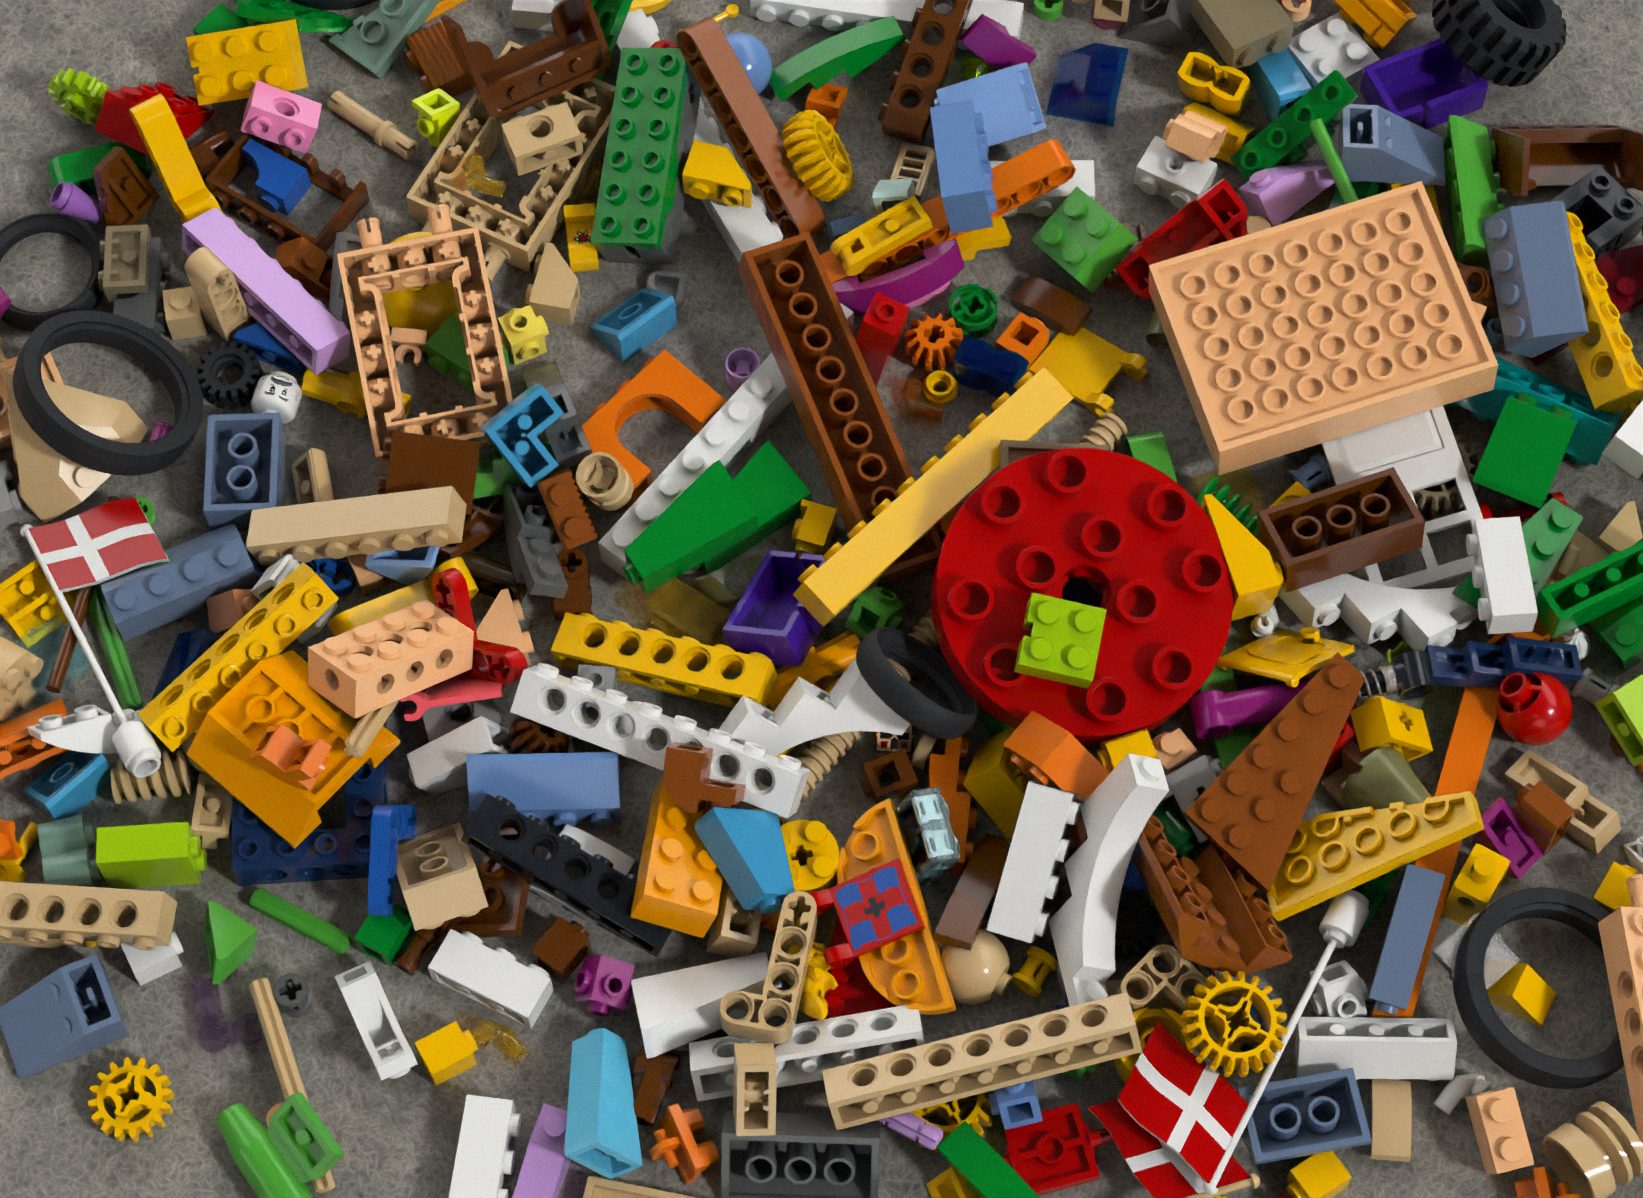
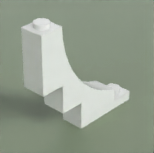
(810, 714)
(1087, 922)

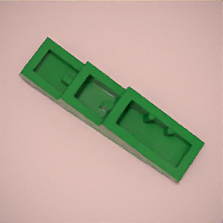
(845, 52)
(982, 1166)

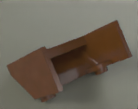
(539, 69)
(1564, 154)

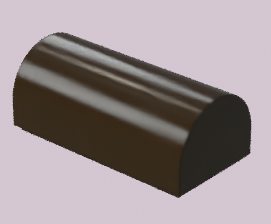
(493, 576)

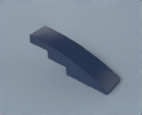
(1490, 664)

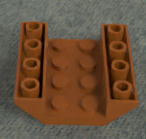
(1209, 906)

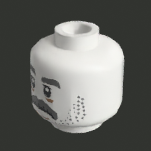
(277, 394)

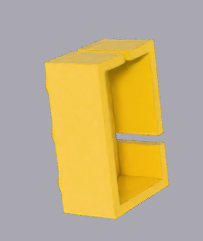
(238, 57)

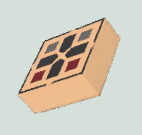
(888, 743)

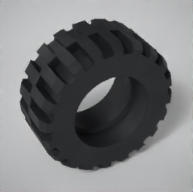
(1501, 37)

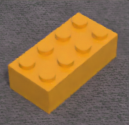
(676, 874)

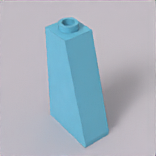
(600, 1106)

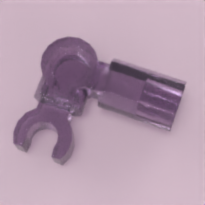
(218, 1034)

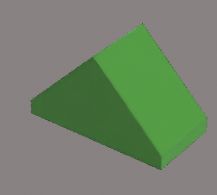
(227, 941)

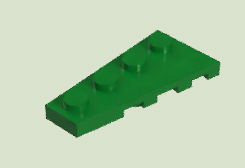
(1545, 540)

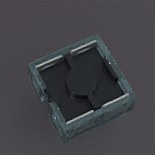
(928, 834)

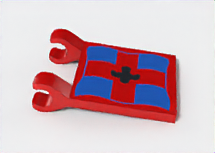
(872, 911)

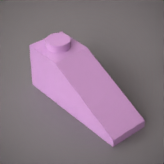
(1285, 189)
(545, 1158)

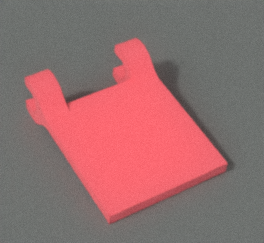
(452, 691)

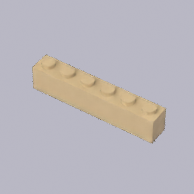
(357, 525)

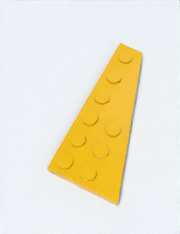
(1363, 843)

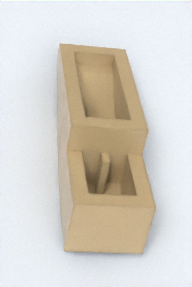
(1593, 822)

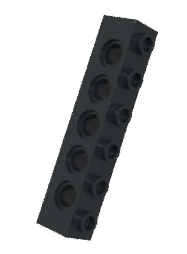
(550, 874)

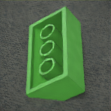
(1470, 187)

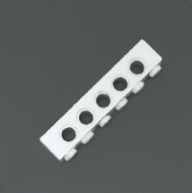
(810, 1049)

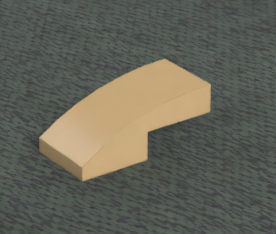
(1391, 1120)

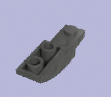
(566, 433)
(529, 541)

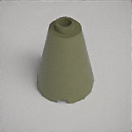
(1383, 781)

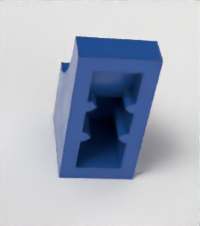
(280, 179)

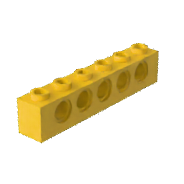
(1605, 352)
(256, 636)
(676, 676)

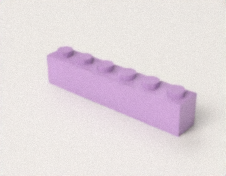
(271, 293)

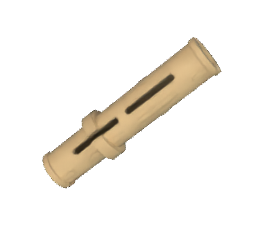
(383, 132)

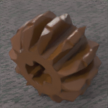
(532, 737)

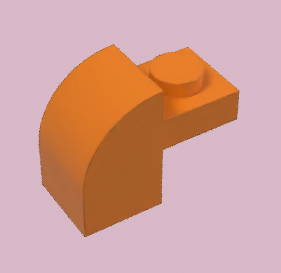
(291, 757)

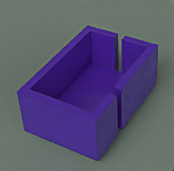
(1424, 85)
(770, 616)

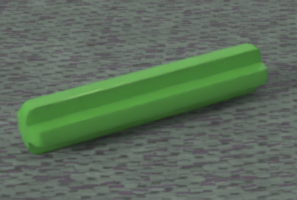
(300, 920)

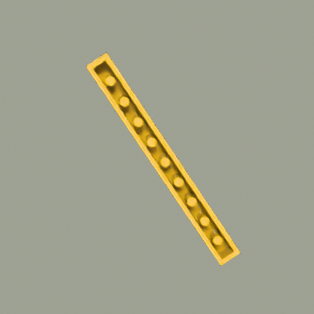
(930, 498)

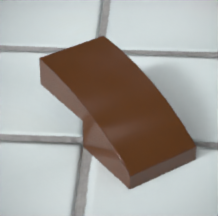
(1056, 306)

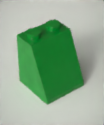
(1526, 449)

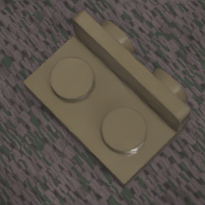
(125, 260)

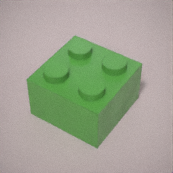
(1084, 239)

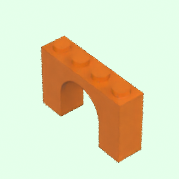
(659, 385)

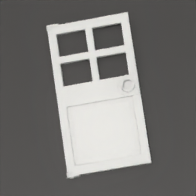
(1423, 456)

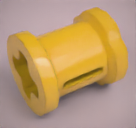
(1034, 971)

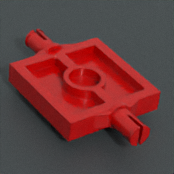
(1055, 1151)

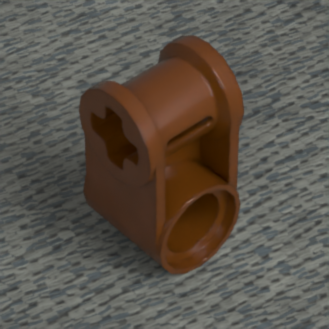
(579, 592)

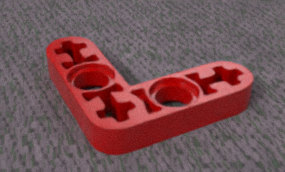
(453, 597)

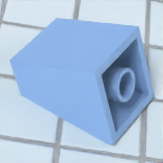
(1003, 98)

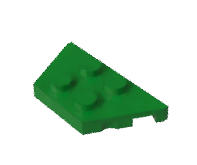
(307, 17)

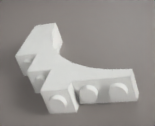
(1379, 610)

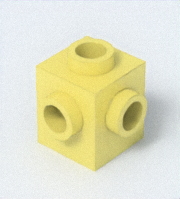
(523, 334)

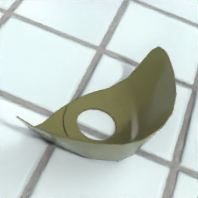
(714, 583)

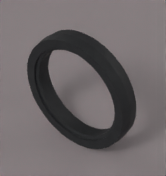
(82, 445)
(1479, 1013)

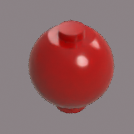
(1533, 708)

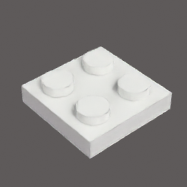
(1331, 47)

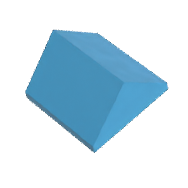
(636, 323)
(69, 783)

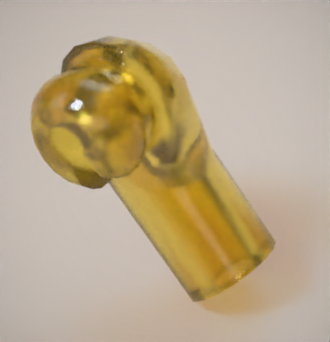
(478, 178)
(590, 192)
(502, 1034)

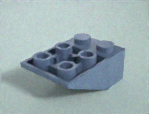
(1388, 148)
(62, 1017)

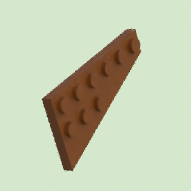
(1266, 789)

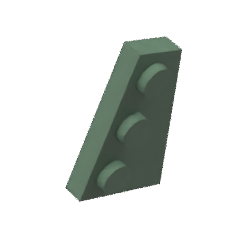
(381, 35)

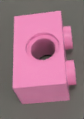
(281, 117)

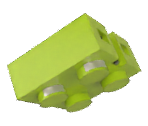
(1060, 640)

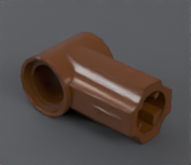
(1480, 288)
(650, 1084)

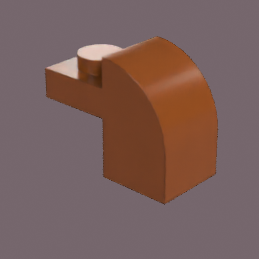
(688, 780)

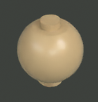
(976, 973)

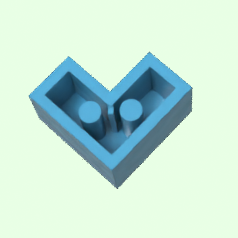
(515, 433)

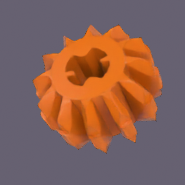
(920, 339)

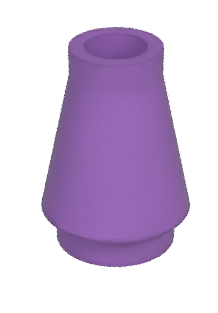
(74, 202)

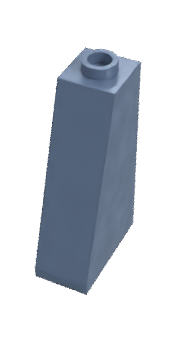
(1405, 939)

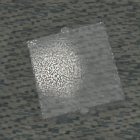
(1498, 957)

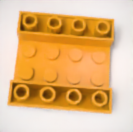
(268, 696)

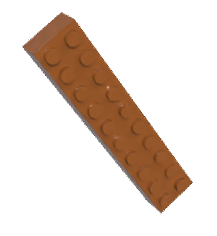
(831, 388)

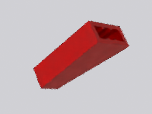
(881, 333)

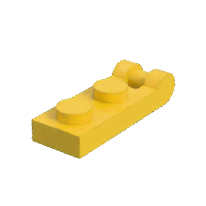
(881, 235)

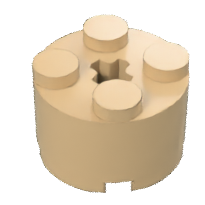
(17, 674)

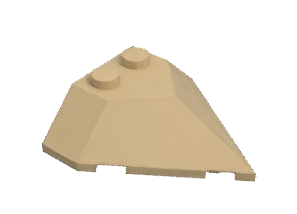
(48, 479)

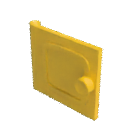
(1285, 655)

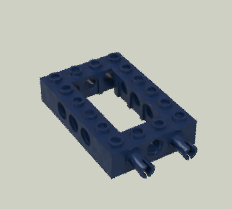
(325, 854)

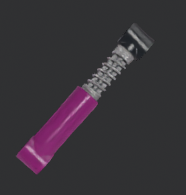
(1221, 713)

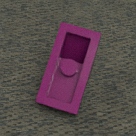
(1508, 838)

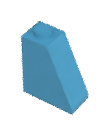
(1278, 83)
(749, 855)

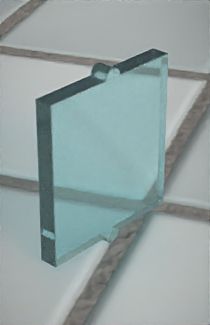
(45, 644)

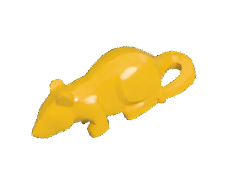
(816, 982)

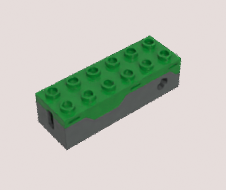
(646, 155)

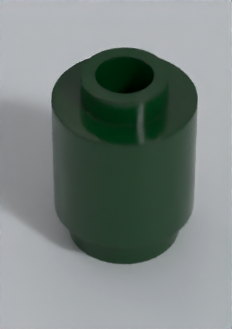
(1176, 830)

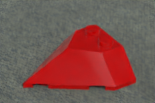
(1203, 222)

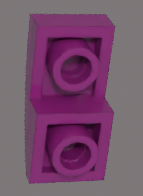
(995, 45)

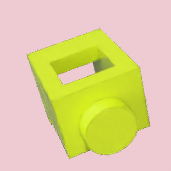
(436, 115)

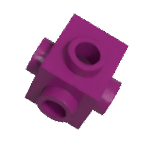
(603, 985)

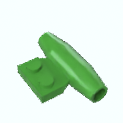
(286, 1154)

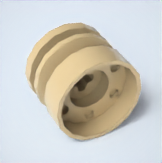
(1595, 1152)

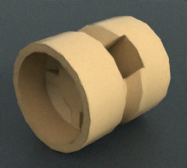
(604, 481)

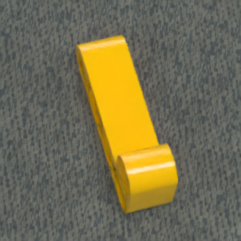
(172, 158)
(397, 600)

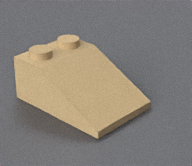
(439, 877)

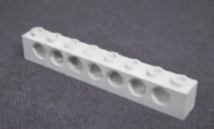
(535, 703)

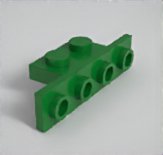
(1290, 135)

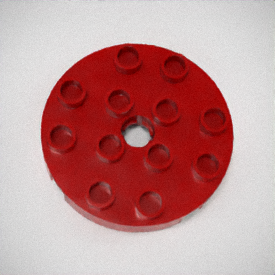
(1097, 521)

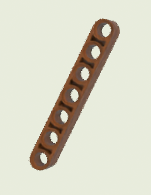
(749, 128)

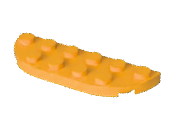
(912, 966)

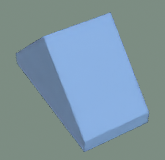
(404, 566)

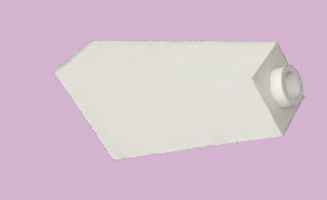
(686, 1002)

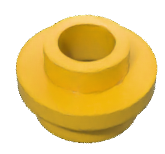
(944, 379)

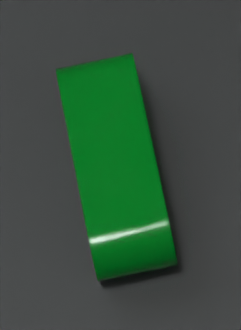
(79, 166)

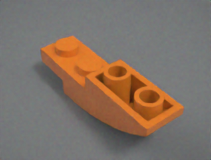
(945, 773)

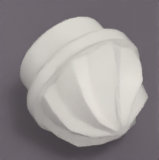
(1578, 638)

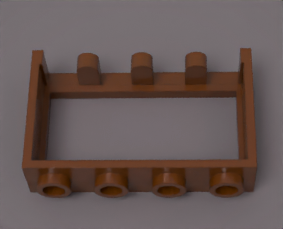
(277, 228)

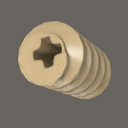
(169, 775)

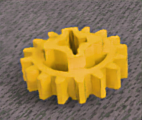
(122, 1085)

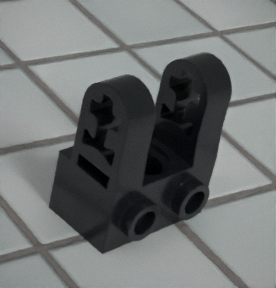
(1606, 209)

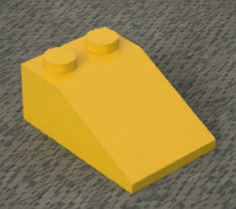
(1248, 561)

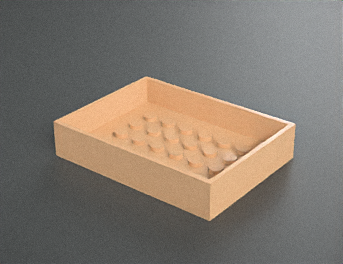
(1321, 327)

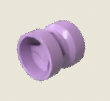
(740, 362)

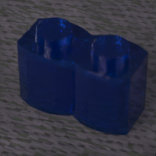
(985, 368)

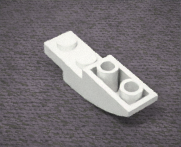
(85, 731)

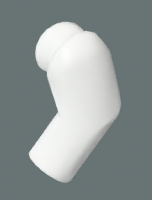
(1265, 623)
(1459, 1088)

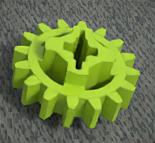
(78, 94)

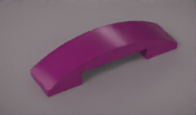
(904, 284)

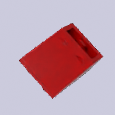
(118, 124)

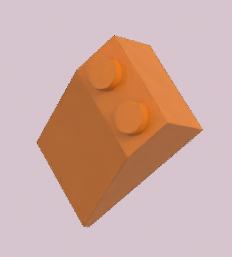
(1054, 756)

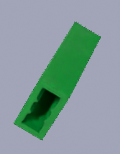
(773, 494)
(691, 530)

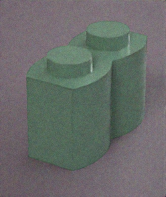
(68, 852)

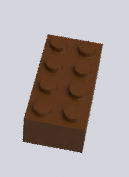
(1341, 529)

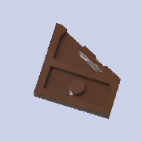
(122, 189)

